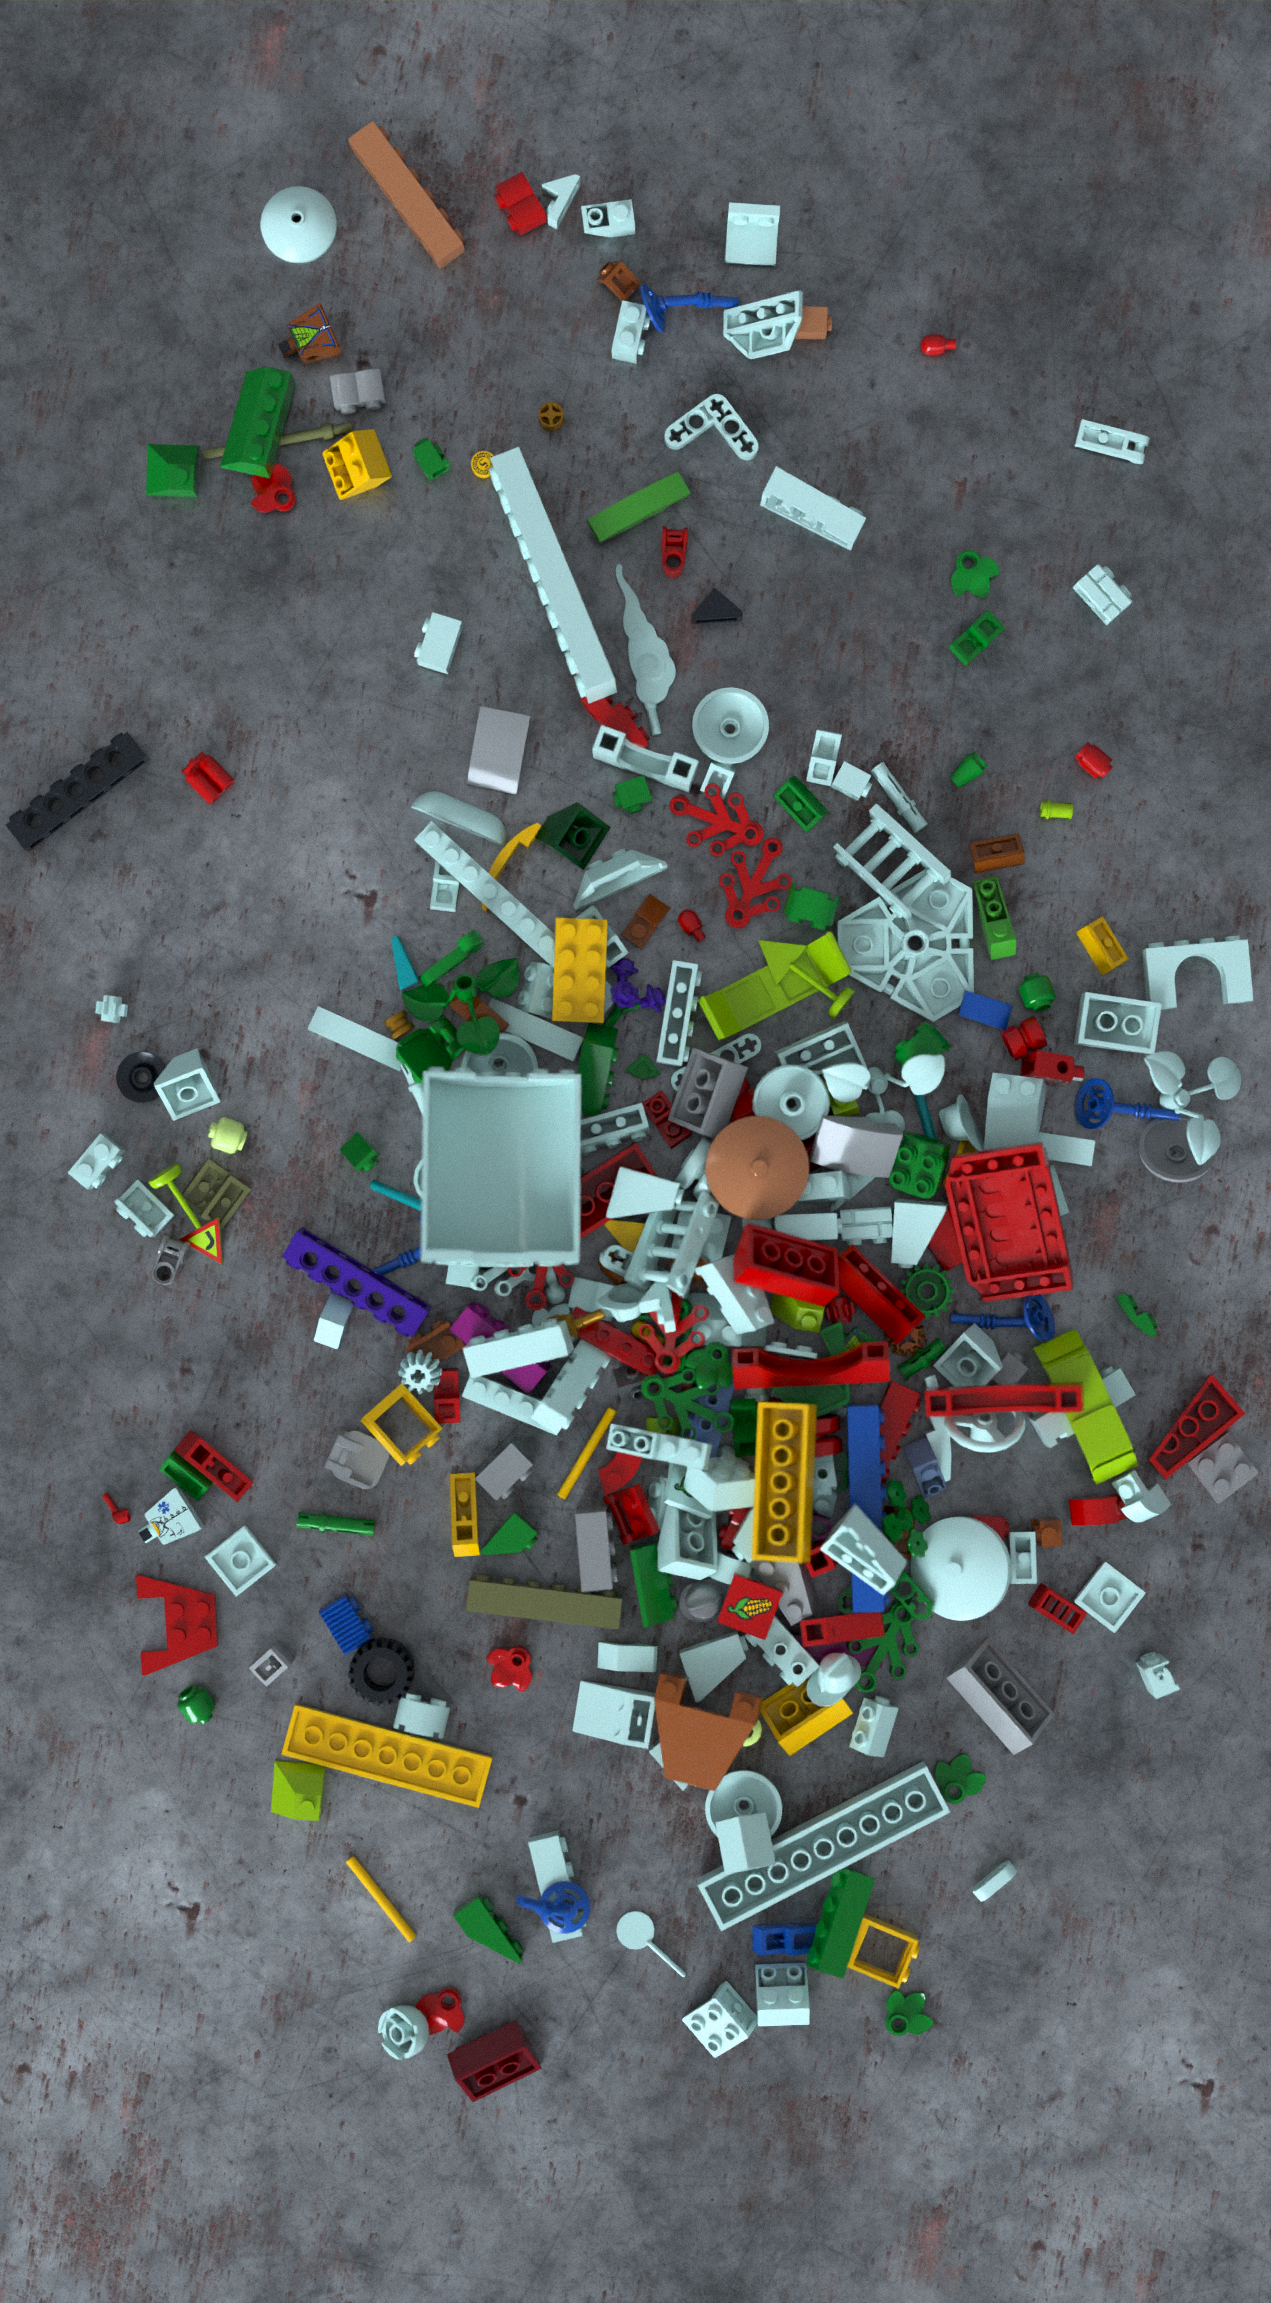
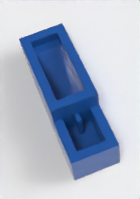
(783, 1938)

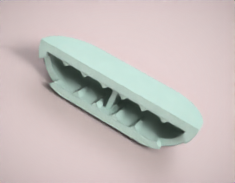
(462, 816)

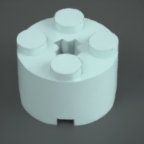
(422, 1716)

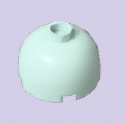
(403, 2031)

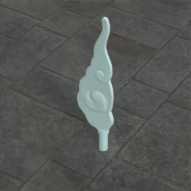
(647, 656)

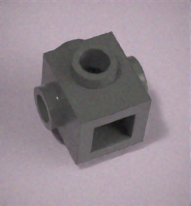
(629, 1383)

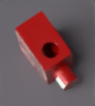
(1051, 1067)

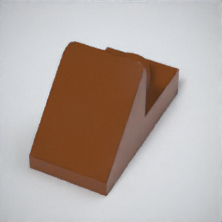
(645, 921)

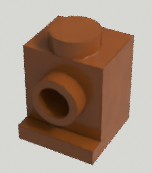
(1047, 1531)

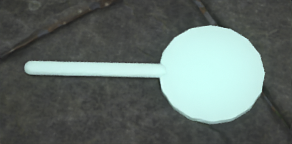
(636, 1931)

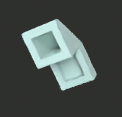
(627, 1657)

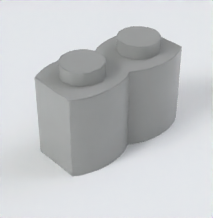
(358, 390)

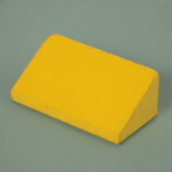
(1102, 945)

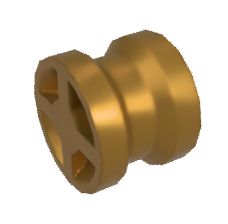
(550, 411)
(399, 1025)

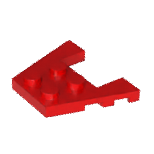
(189, 1622)

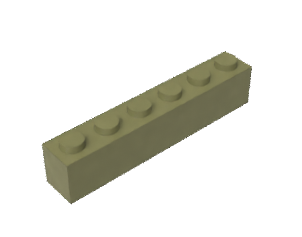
(544, 1602)

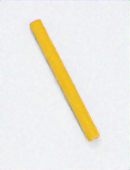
(586, 1453)
(380, 1897)

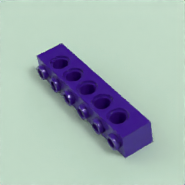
(415, 1308)

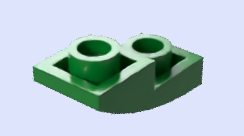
(1141, 1320)

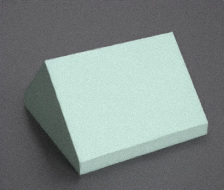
(745, 1843)

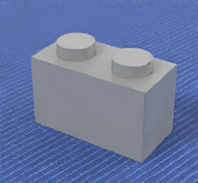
(505, 1471)

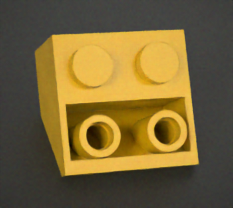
(356, 463)

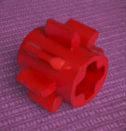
(840, 1310)

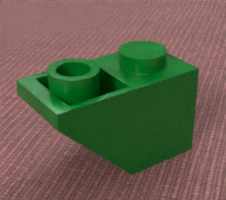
(360, 1153)

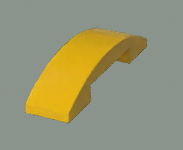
(525, 838)

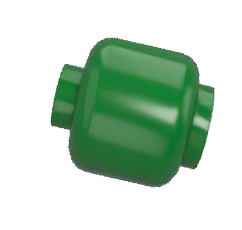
(1037, 992)
(196, 1704)

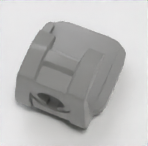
(357, 1458)

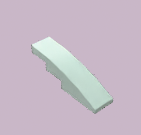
(538, 1031)
(1068, 1149)
(939, 1437)

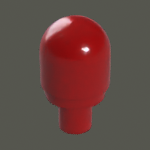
(936, 344)
(691, 924)

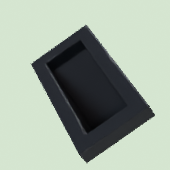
(716, 609)

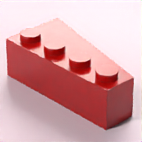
(1200, 1422)

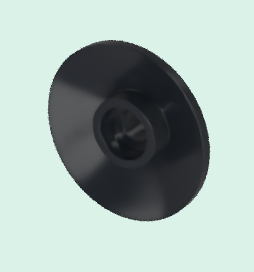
(129, 1072)

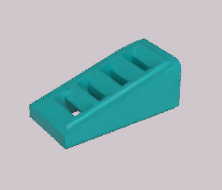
(405, 970)

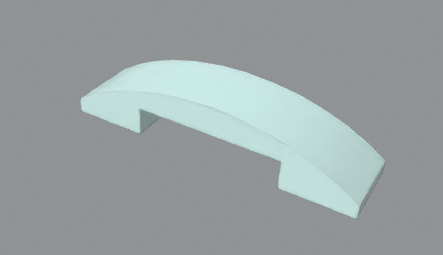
(355, 1037)

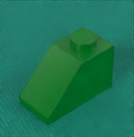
(511, 1536)

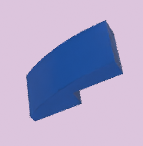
(985, 1010)

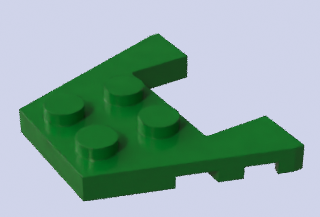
(824, 1396)

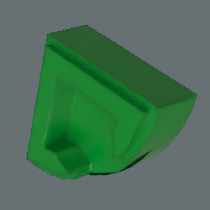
(643, 1068)

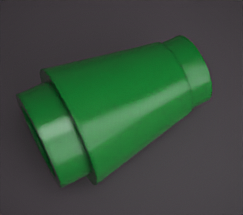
(968, 769)

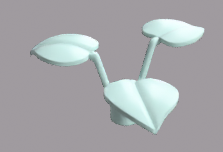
(1167, 1072)
(848, 1079)

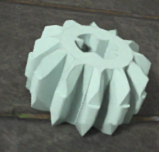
(414, 1378)

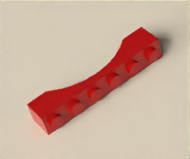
(761, 1369)
(1004, 1398)

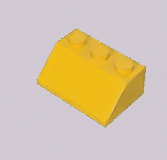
(797, 1719)

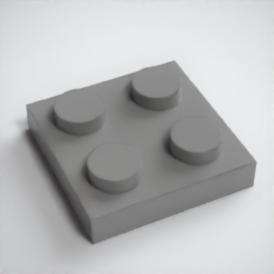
(1222, 1467)

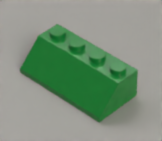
(259, 421)

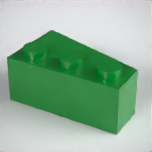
(595, 1065)

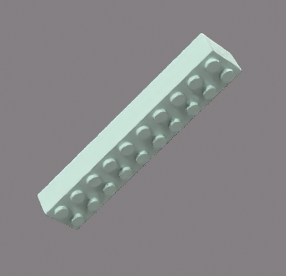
(551, 570)
(827, 1845)

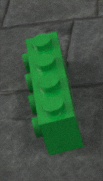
(840, 1922)

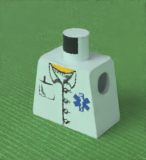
(171, 1518)

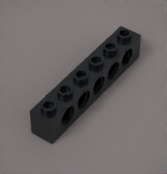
(30, 836)

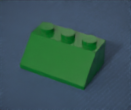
(652, 1585)

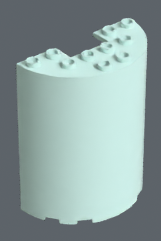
(501, 1168)

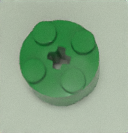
(811, 906)
(924, 1041)

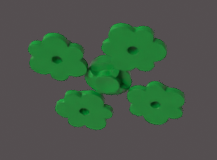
(903, 1519)

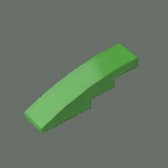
(638, 507)

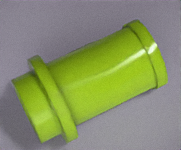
(1056, 809)

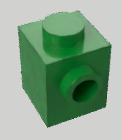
(632, 794)

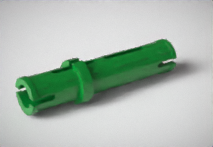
(334, 1523)

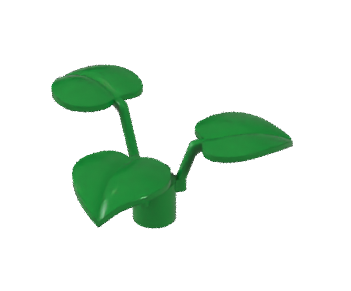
(476, 1035)

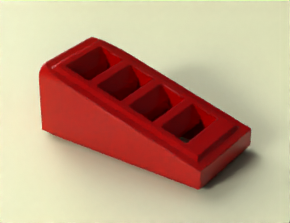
(1044, 1598)

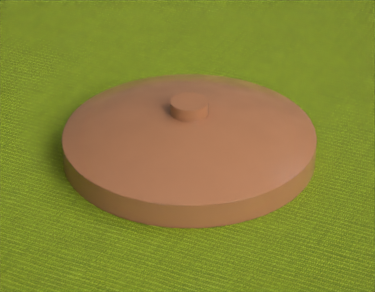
(756, 1168)

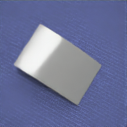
(498, 750)
(856, 1145)

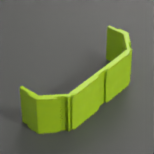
(759, 997)
(1099, 1425)

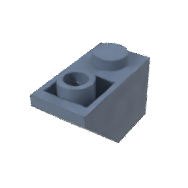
(925, 1467)

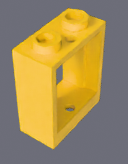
(417, 1409)
(902, 1970)

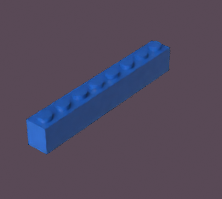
(865, 1487)

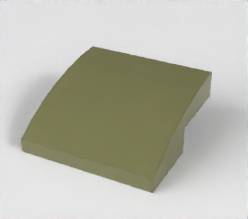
(215, 1193)

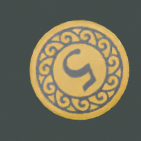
(481, 463)

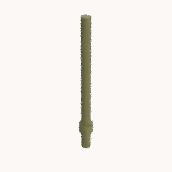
(326, 431)

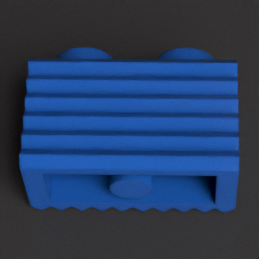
(346, 1623)

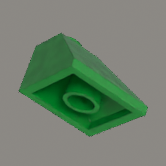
(172, 470)

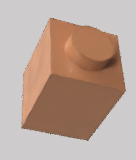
(814, 323)

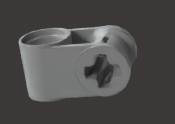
(170, 1258)

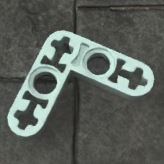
(711, 418)

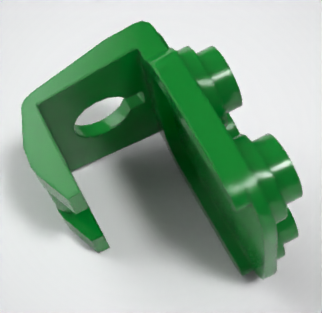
(426, 1049)
(919, 1165)

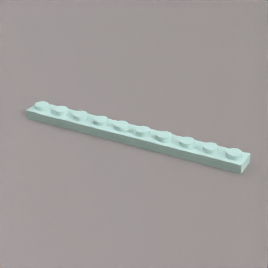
(492, 895)

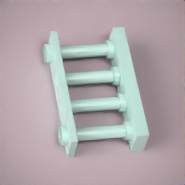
(897, 838)
(653, 1239)

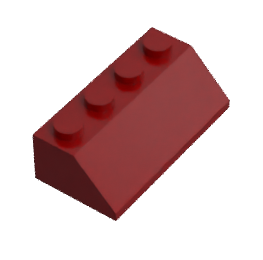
(599, 1182)
(786, 1265)

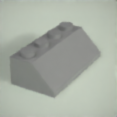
(1001, 1696)

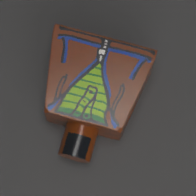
(311, 337)

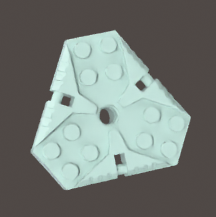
(929, 978)

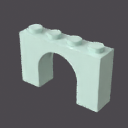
(616, 750)
(1228, 956)

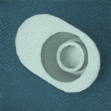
(960, 1124)
(622, 1302)
(833, 1679)

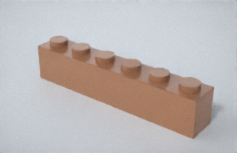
(406, 194)

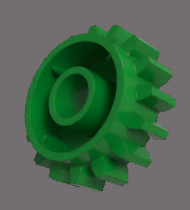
(936, 1280)

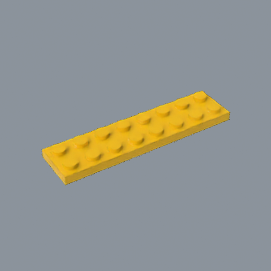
(386, 1755)

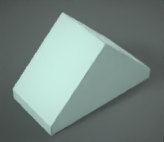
(333, 1321)

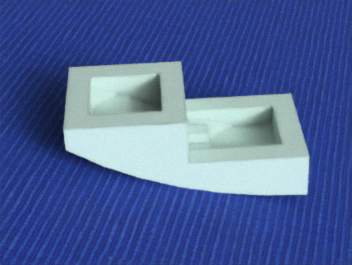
(823, 757)
(444, 890)

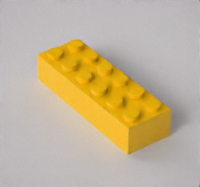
(784, 1482)

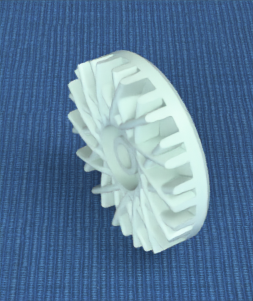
(804, 1087)

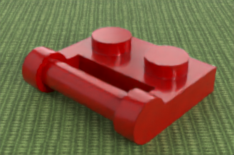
(637, 1512)

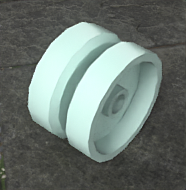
(694, 1168)

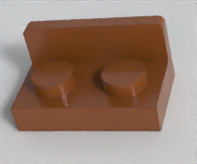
(440, 1342)

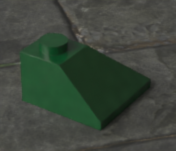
(573, 834)

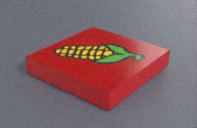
(750, 1606)

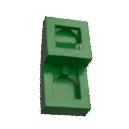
(977, 637)

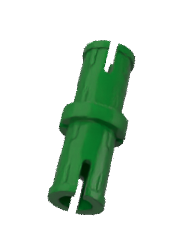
(922, 1359)

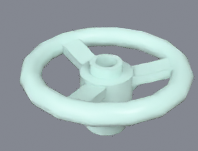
(984, 1431)

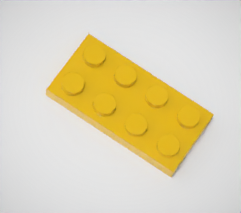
(579, 970)

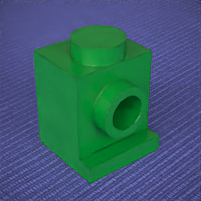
(430, 458)

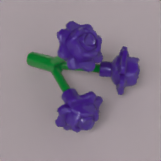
(626, 995)

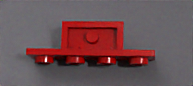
(618, 1344)

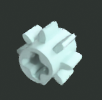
(111, 1009)

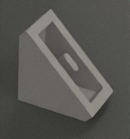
(272, 1663)

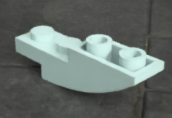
(659, 1446)

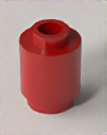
(1094, 760)

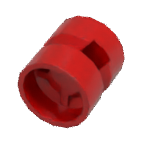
(1024, 1038)

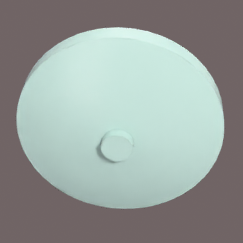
(963, 1568)

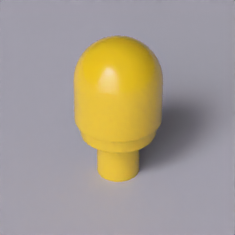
(647, 1331)

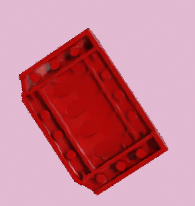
(1009, 1222)

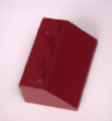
(493, 2061)

